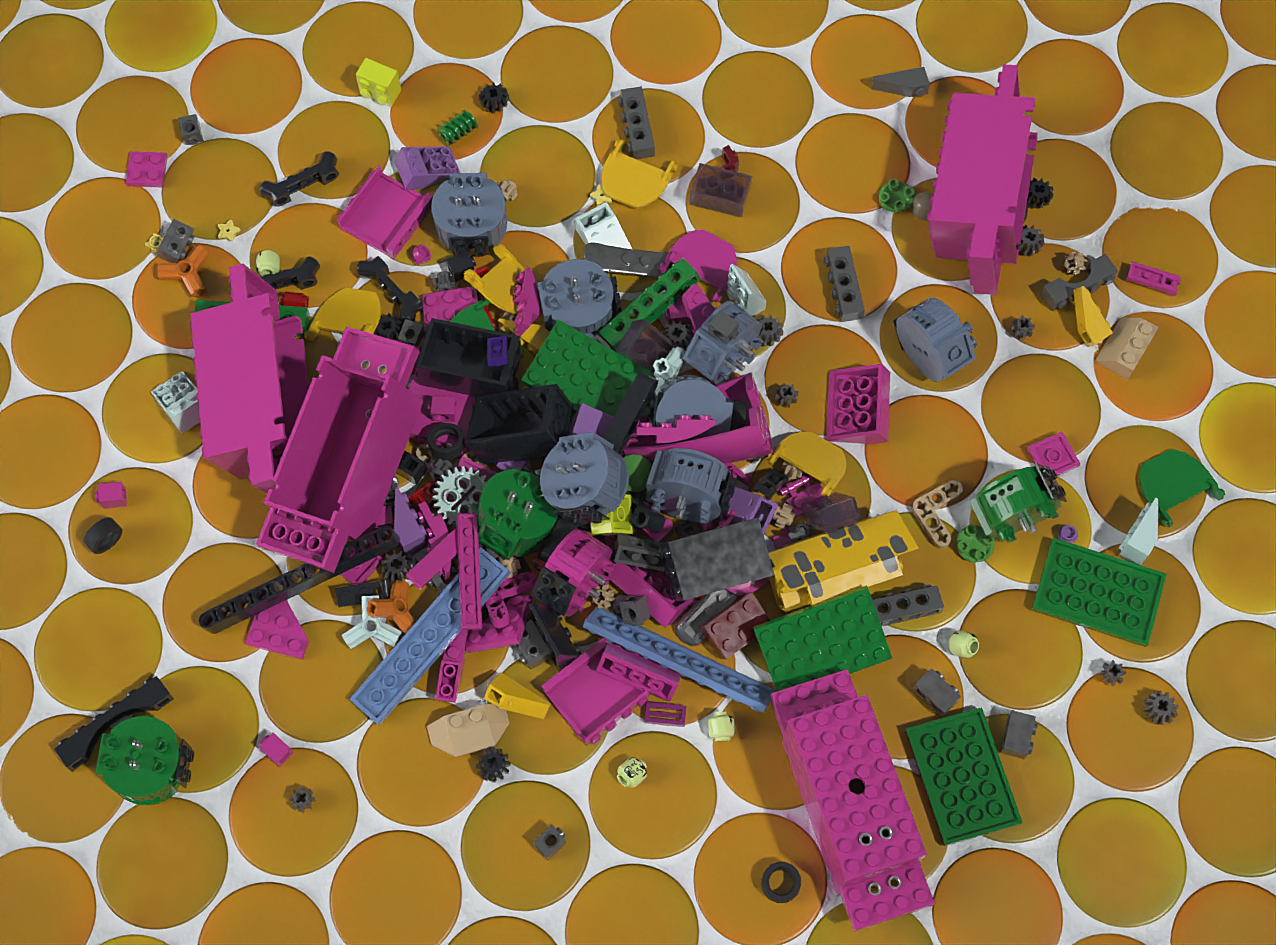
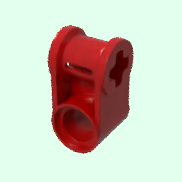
(424, 495)

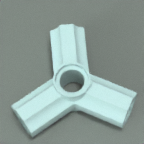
(669, 367)
(361, 633)

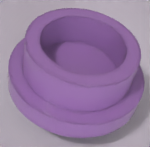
(1067, 533)

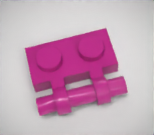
(810, 493)

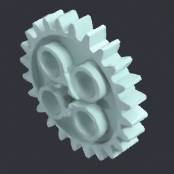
(451, 485)

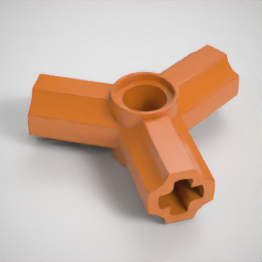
(192, 262)
(395, 607)

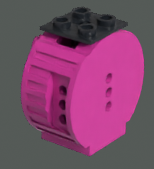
(574, 573)

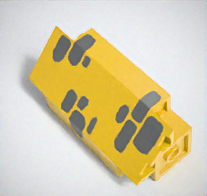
(839, 561)

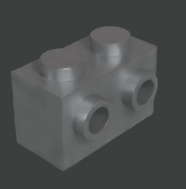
(175, 241)
(532, 647)
(937, 692)
(1018, 734)

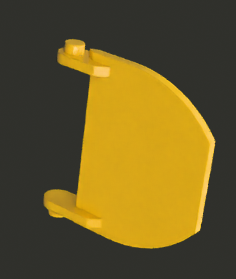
(633, 180)
(499, 281)
(347, 308)
(814, 457)

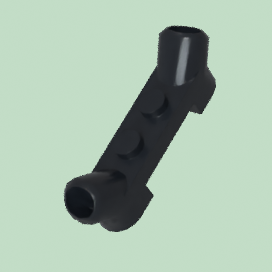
(281, 191)
(379, 270)
(304, 275)
(645, 517)

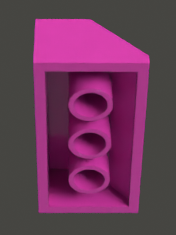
(655, 586)
(638, 672)

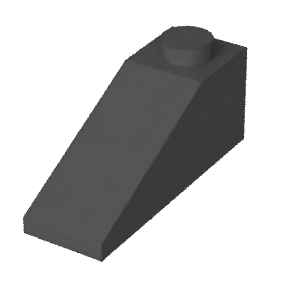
(905, 83)

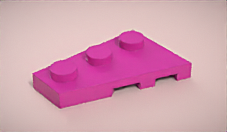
(697, 306)

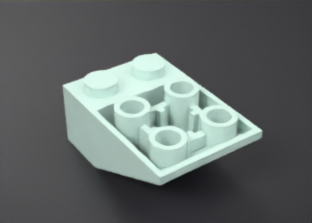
(601, 227)
(744, 291)
(179, 401)
(1142, 535)

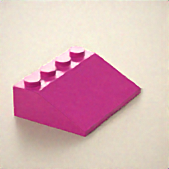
(859, 405)

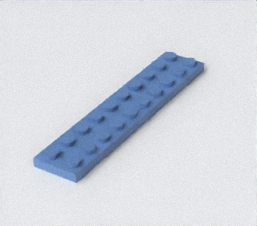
(422, 644)
(680, 659)

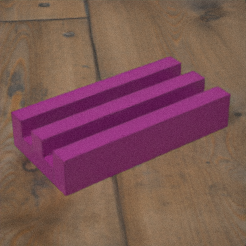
(662, 714)

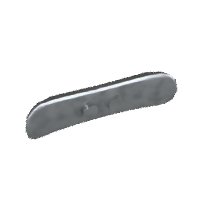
(626, 260)
(704, 609)

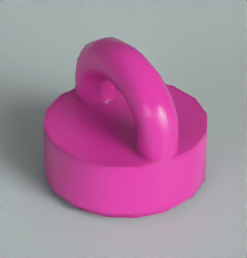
(421, 254)

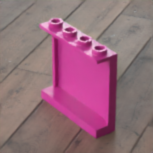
(384, 213)
(424, 420)
(591, 699)

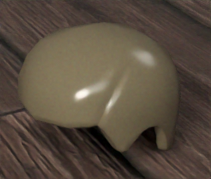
(921, 205)

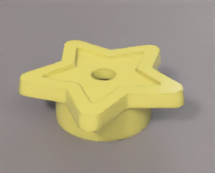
(600, 199)
(228, 235)
(152, 243)

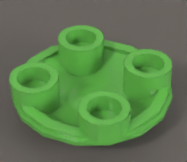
(896, 196)
(639, 471)
(974, 544)

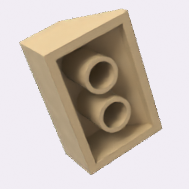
(1126, 345)

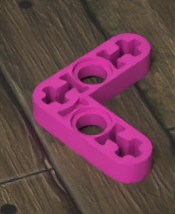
(498, 596)

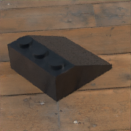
(554, 635)

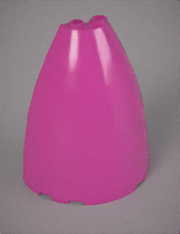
(728, 447)

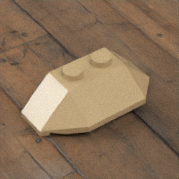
(469, 730)

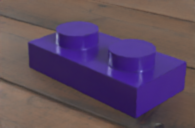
(497, 351)

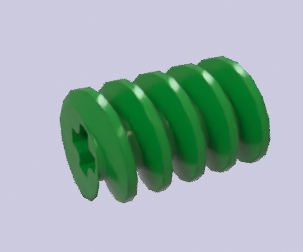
(456, 126)

